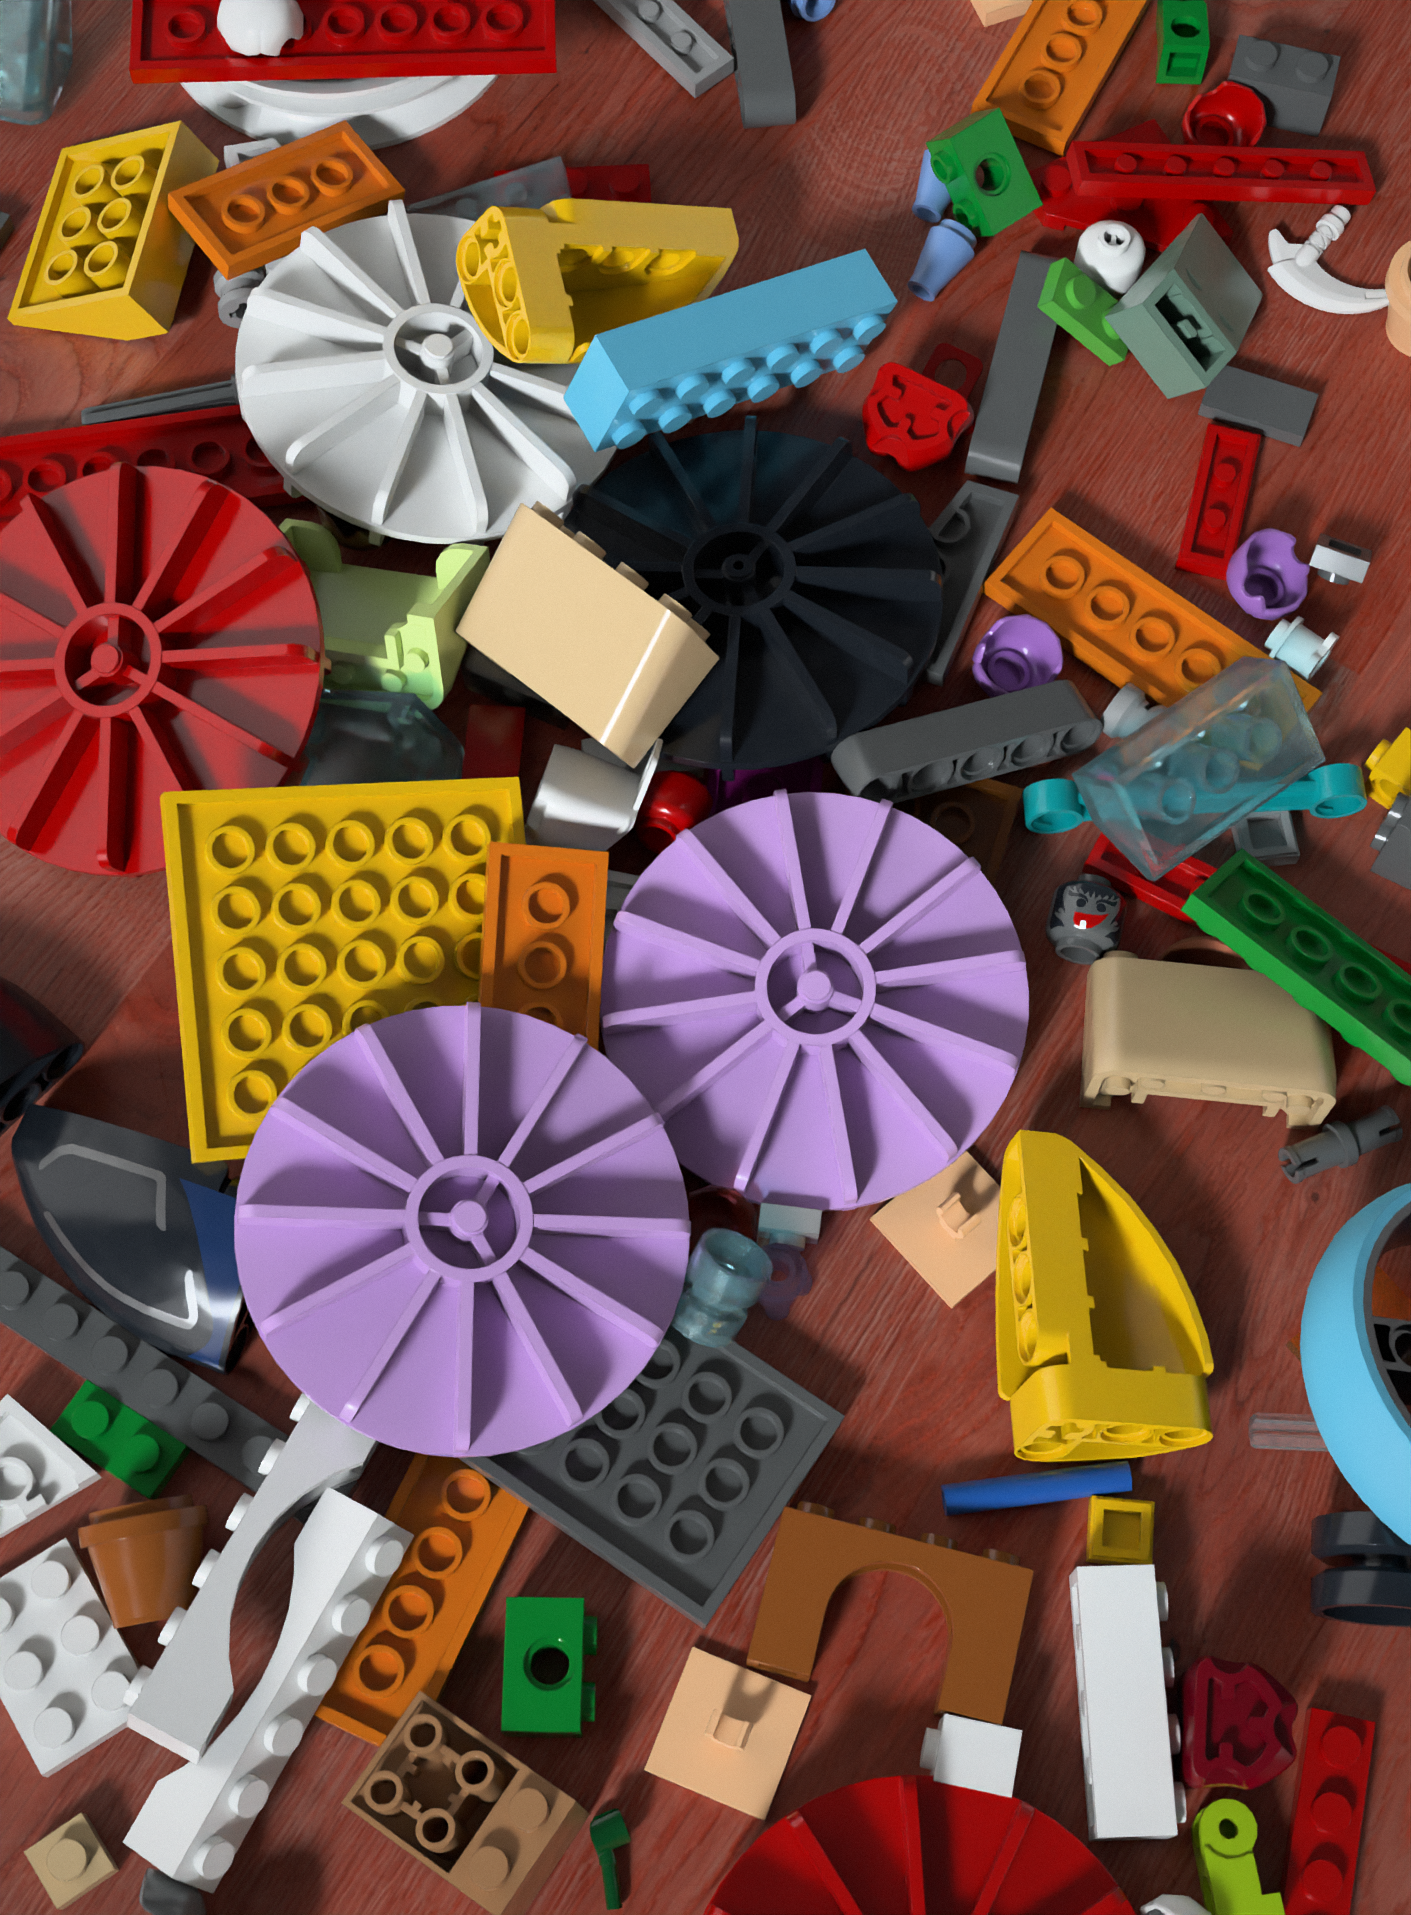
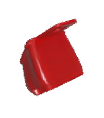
(915, 415)

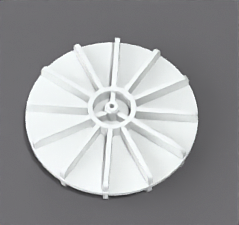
(391, 396)

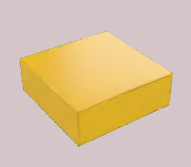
(1120, 1531)

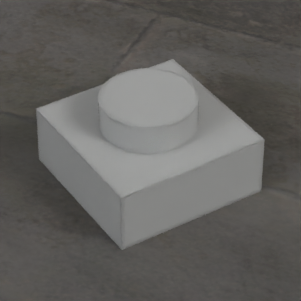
(789, 1225)

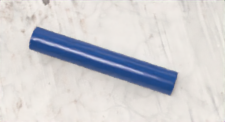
(1036, 1488)

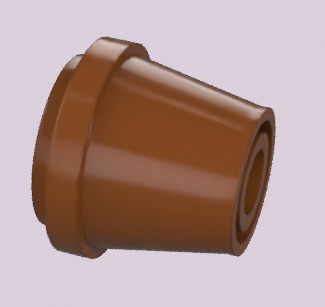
(146, 1556)

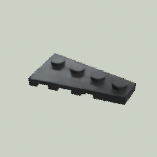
(968, 545)

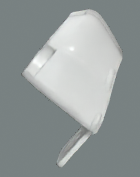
(586, 800)

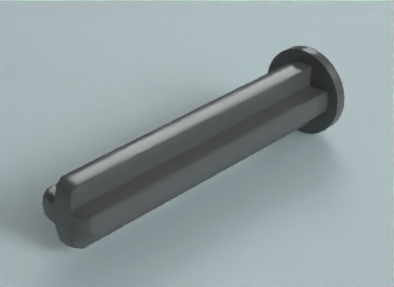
(178, 401)

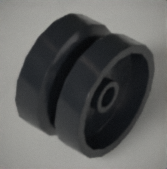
(1369, 1573)

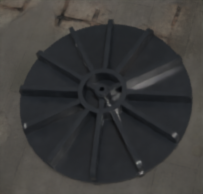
(798, 570)

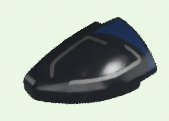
(138, 1231)

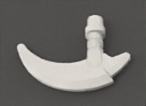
(1303, 278)

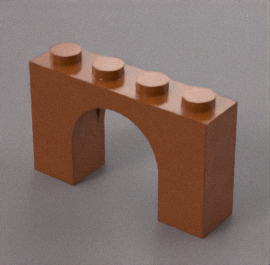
(978, 1596)

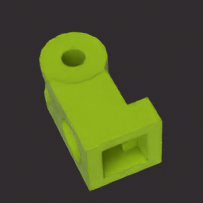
(1226, 1863)

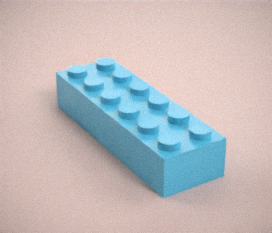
(728, 350)

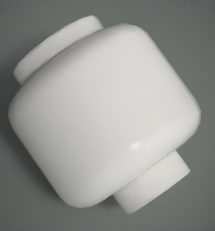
(1111, 255)

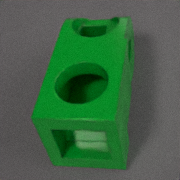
(1181, 41)

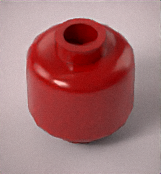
(669, 806)

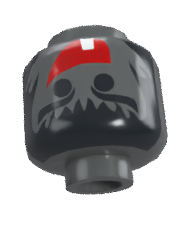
(1085, 919)

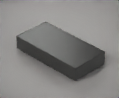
(1259, 405)

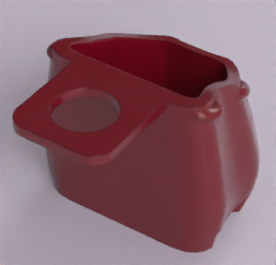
(1231, 1725)

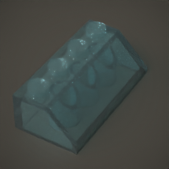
(1201, 765)

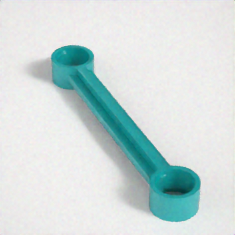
(1326, 792)

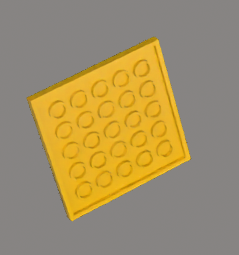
(313, 919)

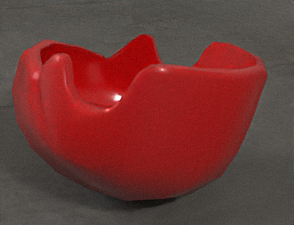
(1225, 117)

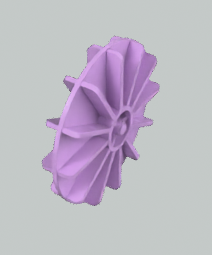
(816, 999)
(461, 1231)

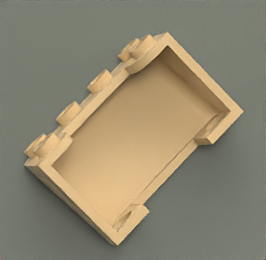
(586, 633)

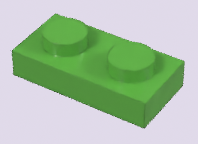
(1080, 309)

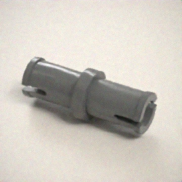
(1340, 1144)

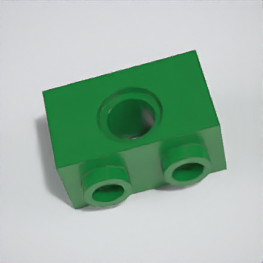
(1007, 185)
(532, 1629)

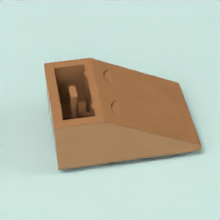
(466, 1808)

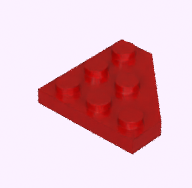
(1154, 219)

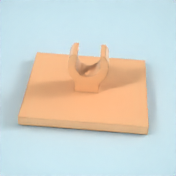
(947, 1228)
(728, 1733)

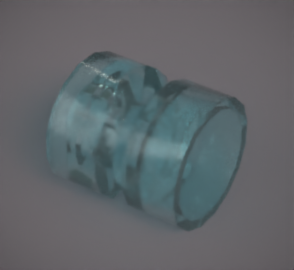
(719, 1285)

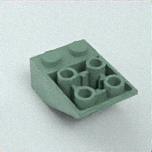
(1187, 311)

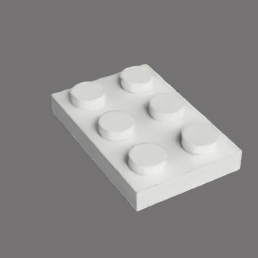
(61, 1659)

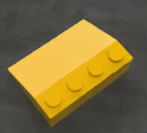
(106, 243)

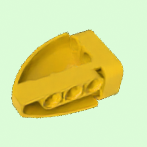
(587, 266)
(1091, 1315)

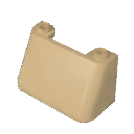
(1203, 1038)

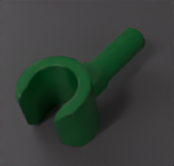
(609, 1833)

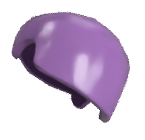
(1267, 575)
(1017, 655)

